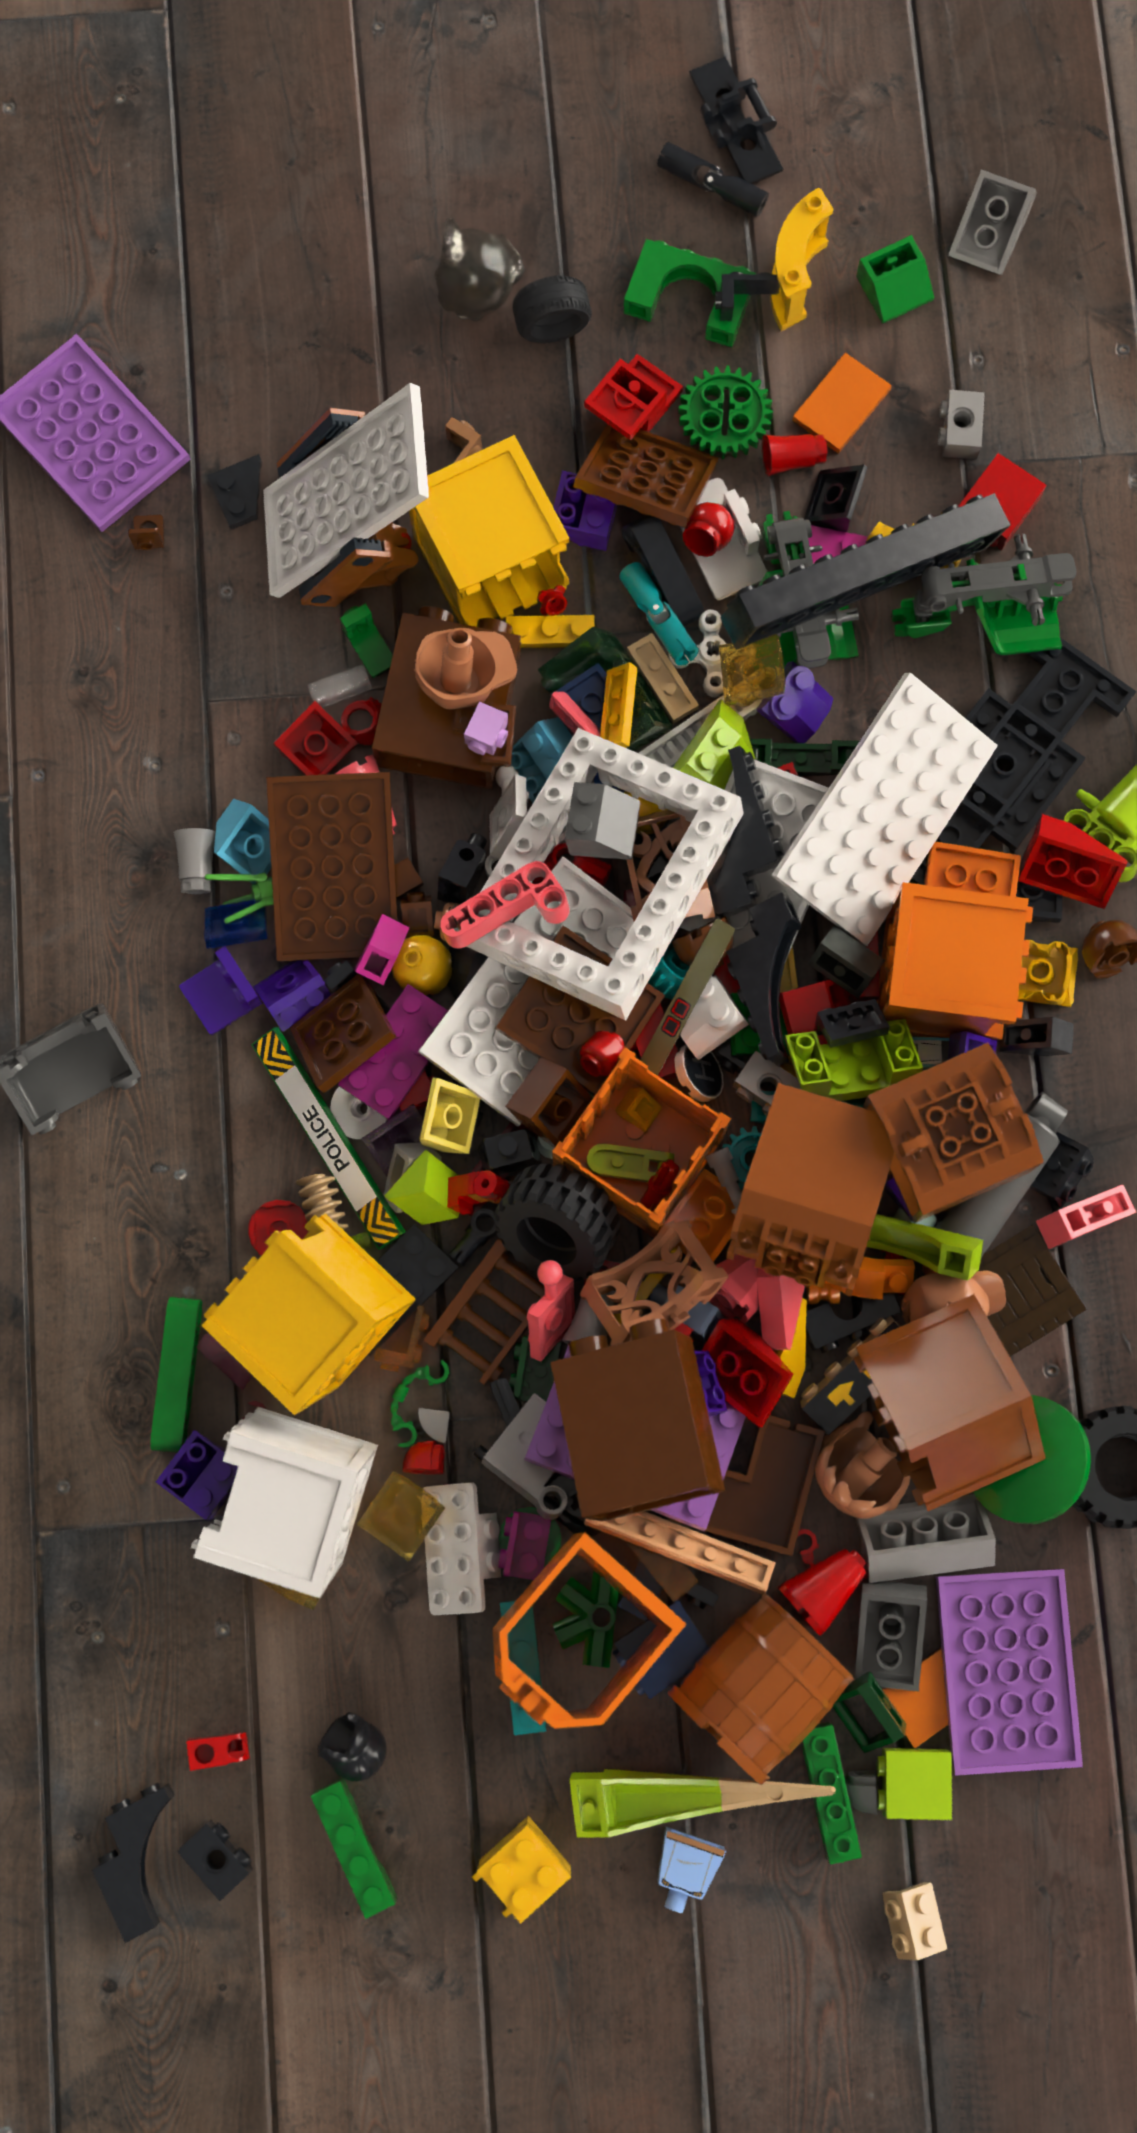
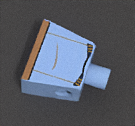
(687, 1867)

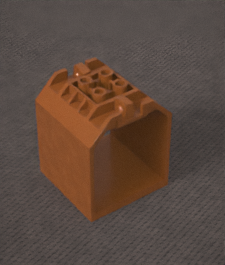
(955, 1132)
(812, 1189)

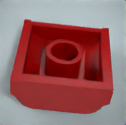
(315, 742)

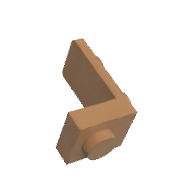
(464, 436)

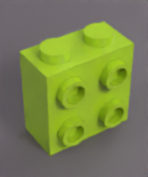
(915, 1783)

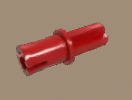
(660, 1184)

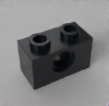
(197, 1853)

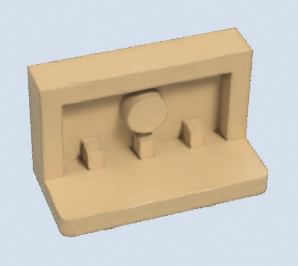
(914, 1922)

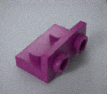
(526, 1545)

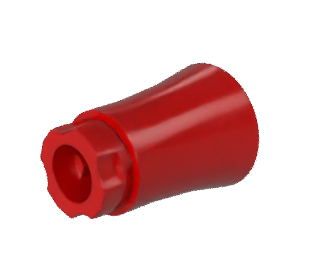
(792, 452)

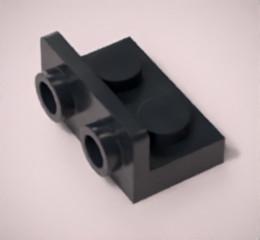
(851, 1023)
(1063, 1171)

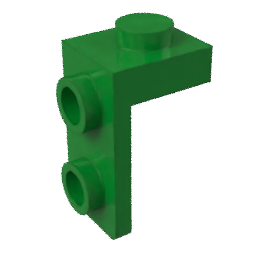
(366, 640)

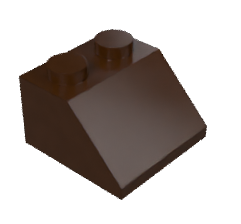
(549, 1101)

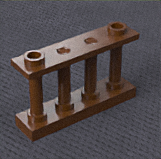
(461, 1309)

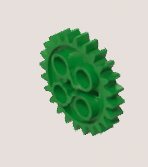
(698, 410)

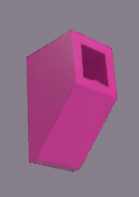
(382, 949)

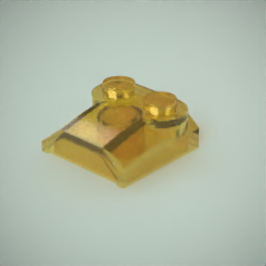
(752, 671)
(401, 1515)

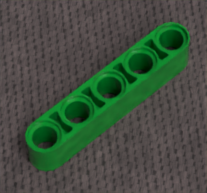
(176, 1374)

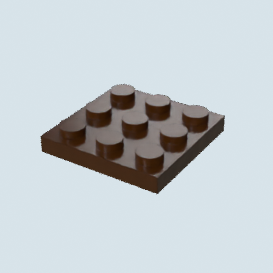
(342, 1032)

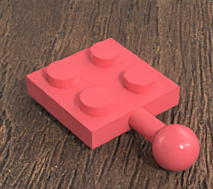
(553, 1312)

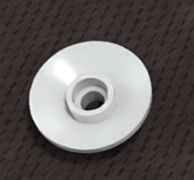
(350, 1118)

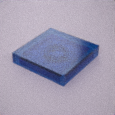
(246, 929)

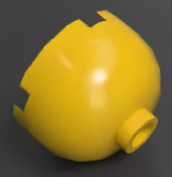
(423, 964)

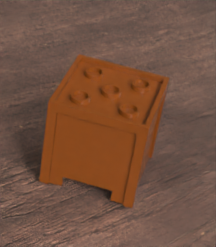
(951, 1403)

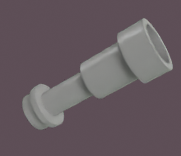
(726, 1174)

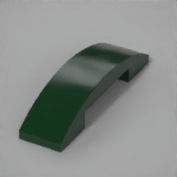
(806, 758)

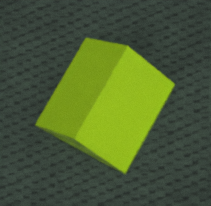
(424, 1190)

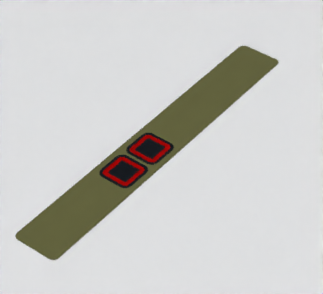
(687, 995)

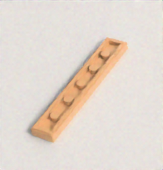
(690, 1548)

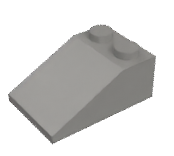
(992, 222)

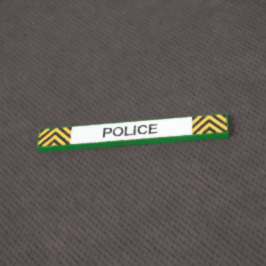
(328, 1138)

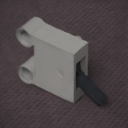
(510, 1449)

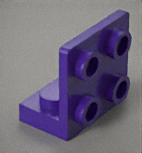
(220, 993)

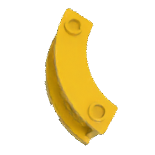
(797, 243)

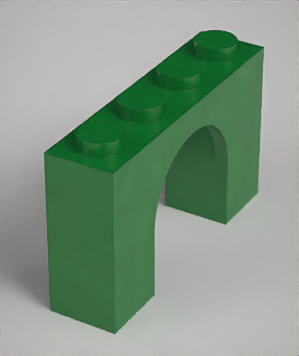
(664, 264)

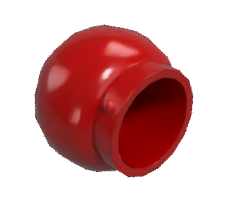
(708, 529)

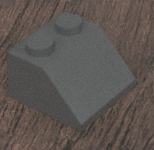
(601, 822)

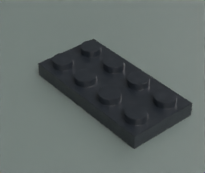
(418, 1268)

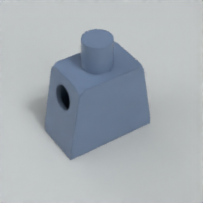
(702, 1319)

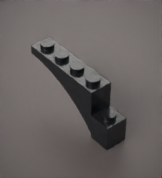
(751, 845)
(759, 971)

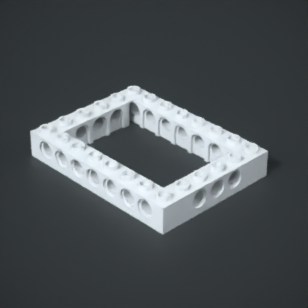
(713, 820)

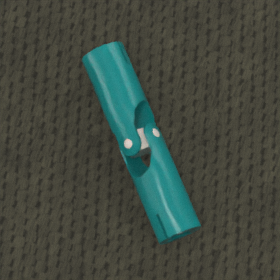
(649, 600)

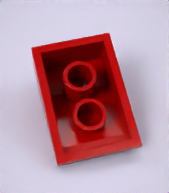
(1070, 863)
(747, 1369)

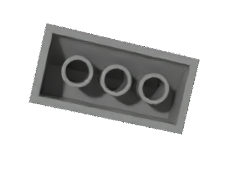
(924, 1543)

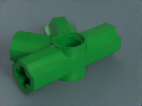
(580, 1625)

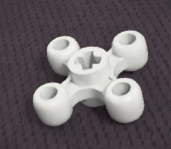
(710, 643)

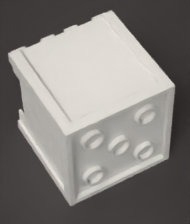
(288, 1501)

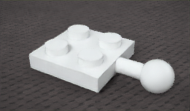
(509, 809)

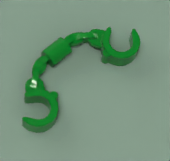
(401, 1392)

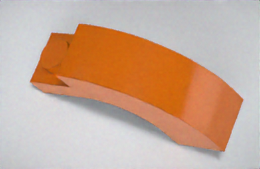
(881, 1277)

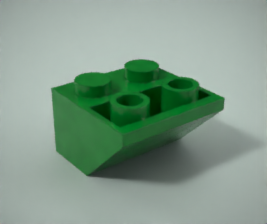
(895, 279)

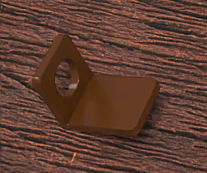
(147, 537)

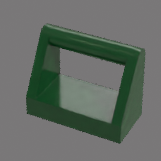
(882, 1708)

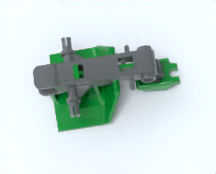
(1011, 598)
(820, 638)

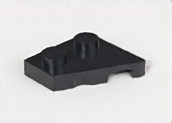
(238, 491)

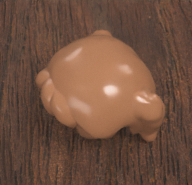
(859, 1471)

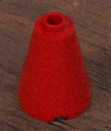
(825, 1588)

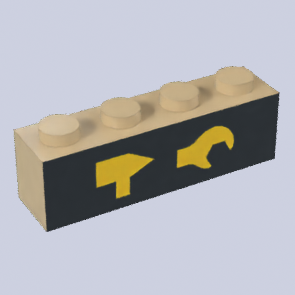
(843, 1386)

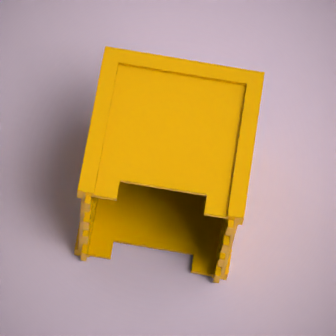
(490, 534)
(307, 1312)

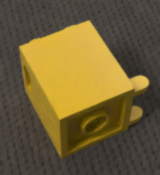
(523, 1869)

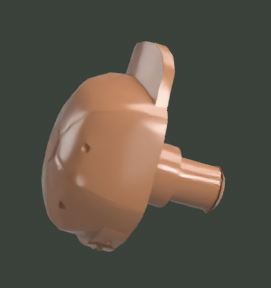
(463, 666)
(939, 1290)

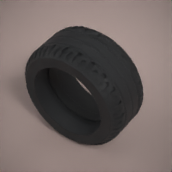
(551, 309)

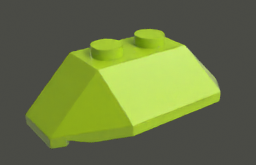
(708, 752)

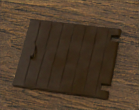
(1035, 1289)

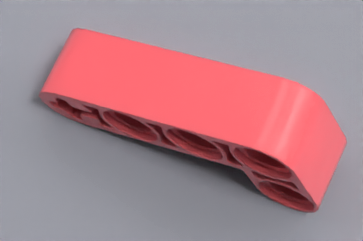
(504, 910)

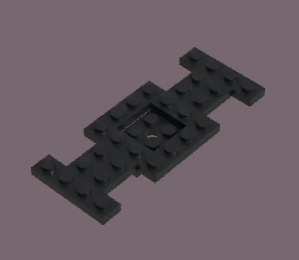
(1030, 737)

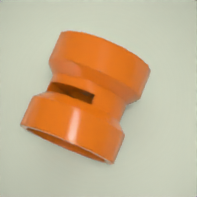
(815, 1294)

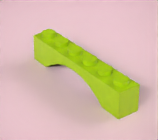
(935, 1248)

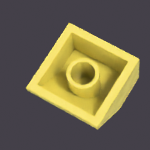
(449, 1117)

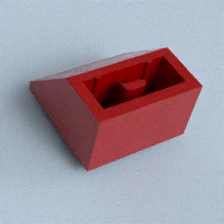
(802, 1004)

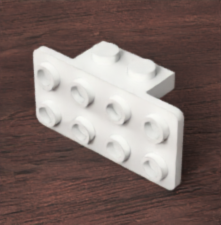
(739, 561)
(460, 1551)

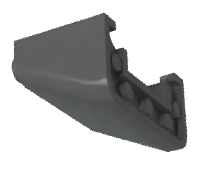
(66, 1068)

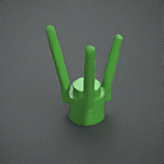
(261, 892)

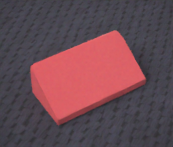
(571, 713)

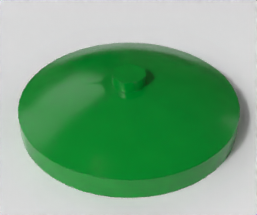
(1050, 1485)

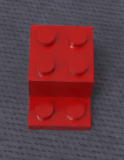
(633, 396)

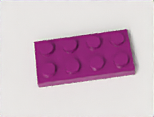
(393, 1071)

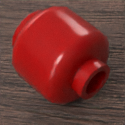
(601, 1053)

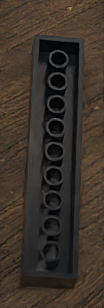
(863, 570)

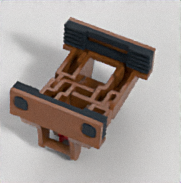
(360, 562)

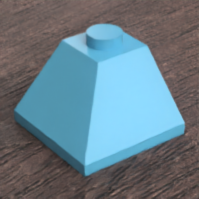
(243, 839)

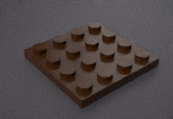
(647, 474)
(559, 1024)

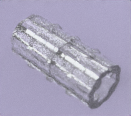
(340, 686)

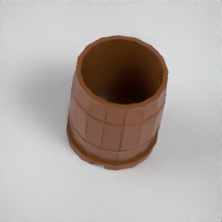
(762, 1687)

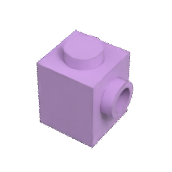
(486, 730)

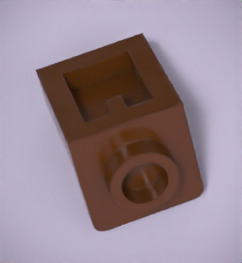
(417, 914)

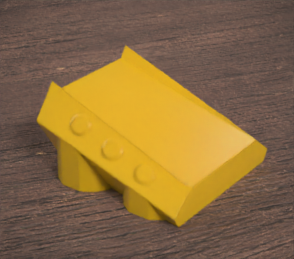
(1049, 974)

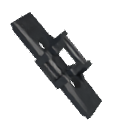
(728, 123)

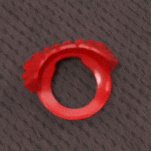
(366, 735)

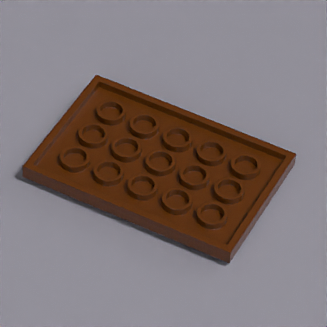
(330, 862)

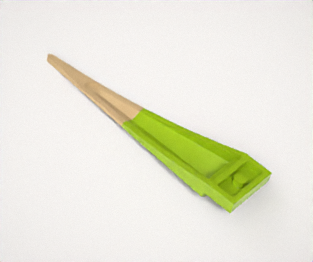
(634, 1800)

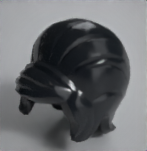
(353, 1748)

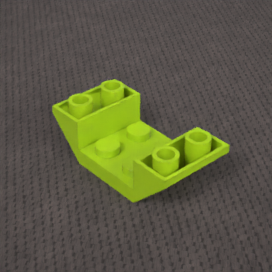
(856, 1067)

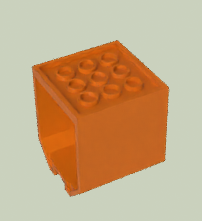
(529, 1694)

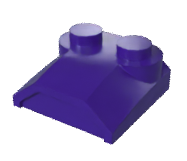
(801, 707)

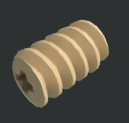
(319, 1197)

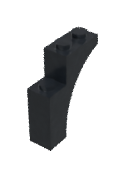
(124, 1874)

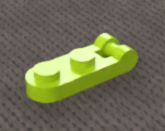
(624, 1161)

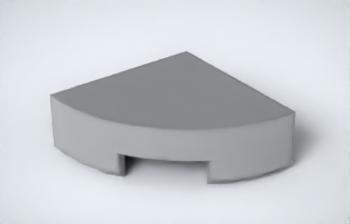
(435, 1423)

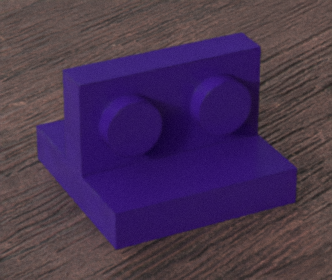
(292, 992)

